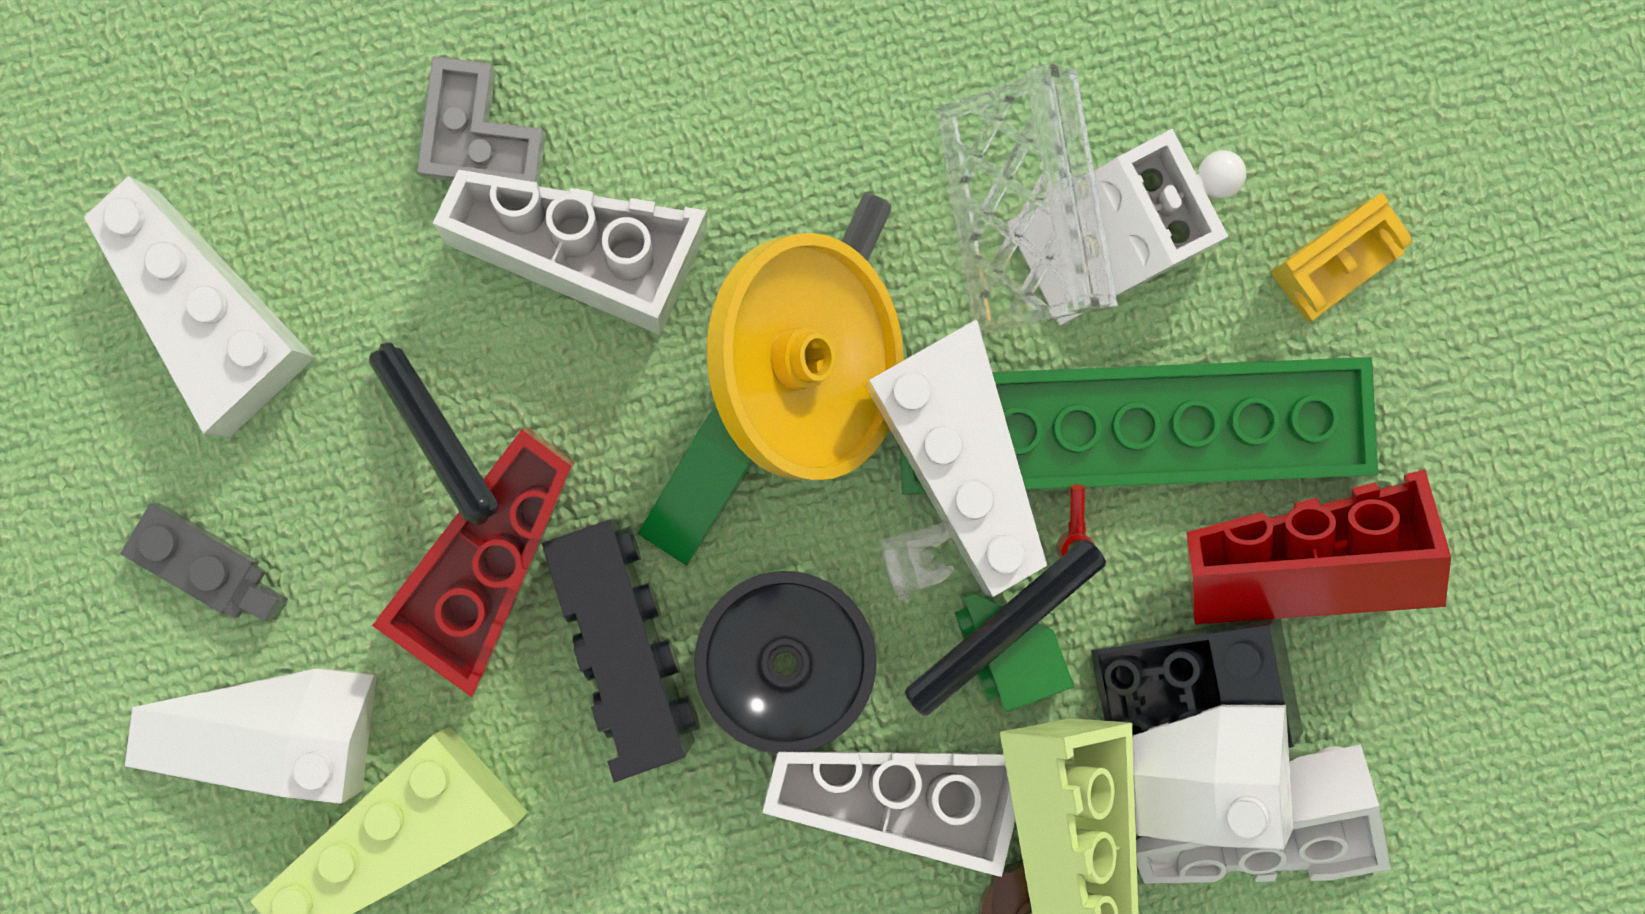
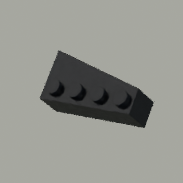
(621, 647)

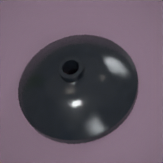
(796, 617)

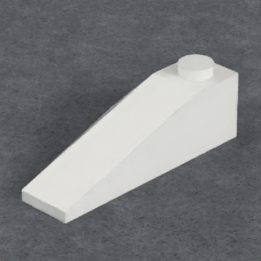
(267, 736)
(1216, 778)
(1333, 832)

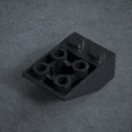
(1195, 671)

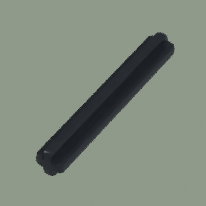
(433, 434)
(1005, 627)

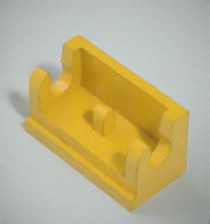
(1342, 257)

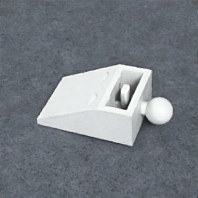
(1139, 219)

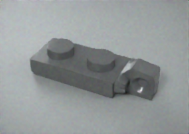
(201, 564)

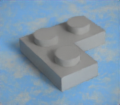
(460, 132)

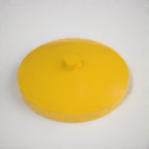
(792, 355)

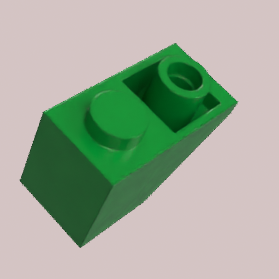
(1024, 671)

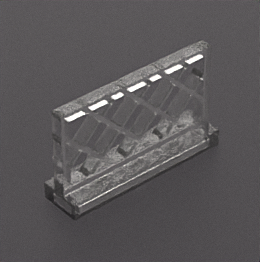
(1070, 192)

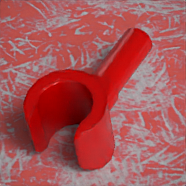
(1077, 522)

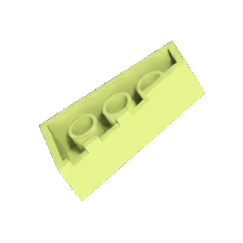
(1075, 814)
(407, 826)

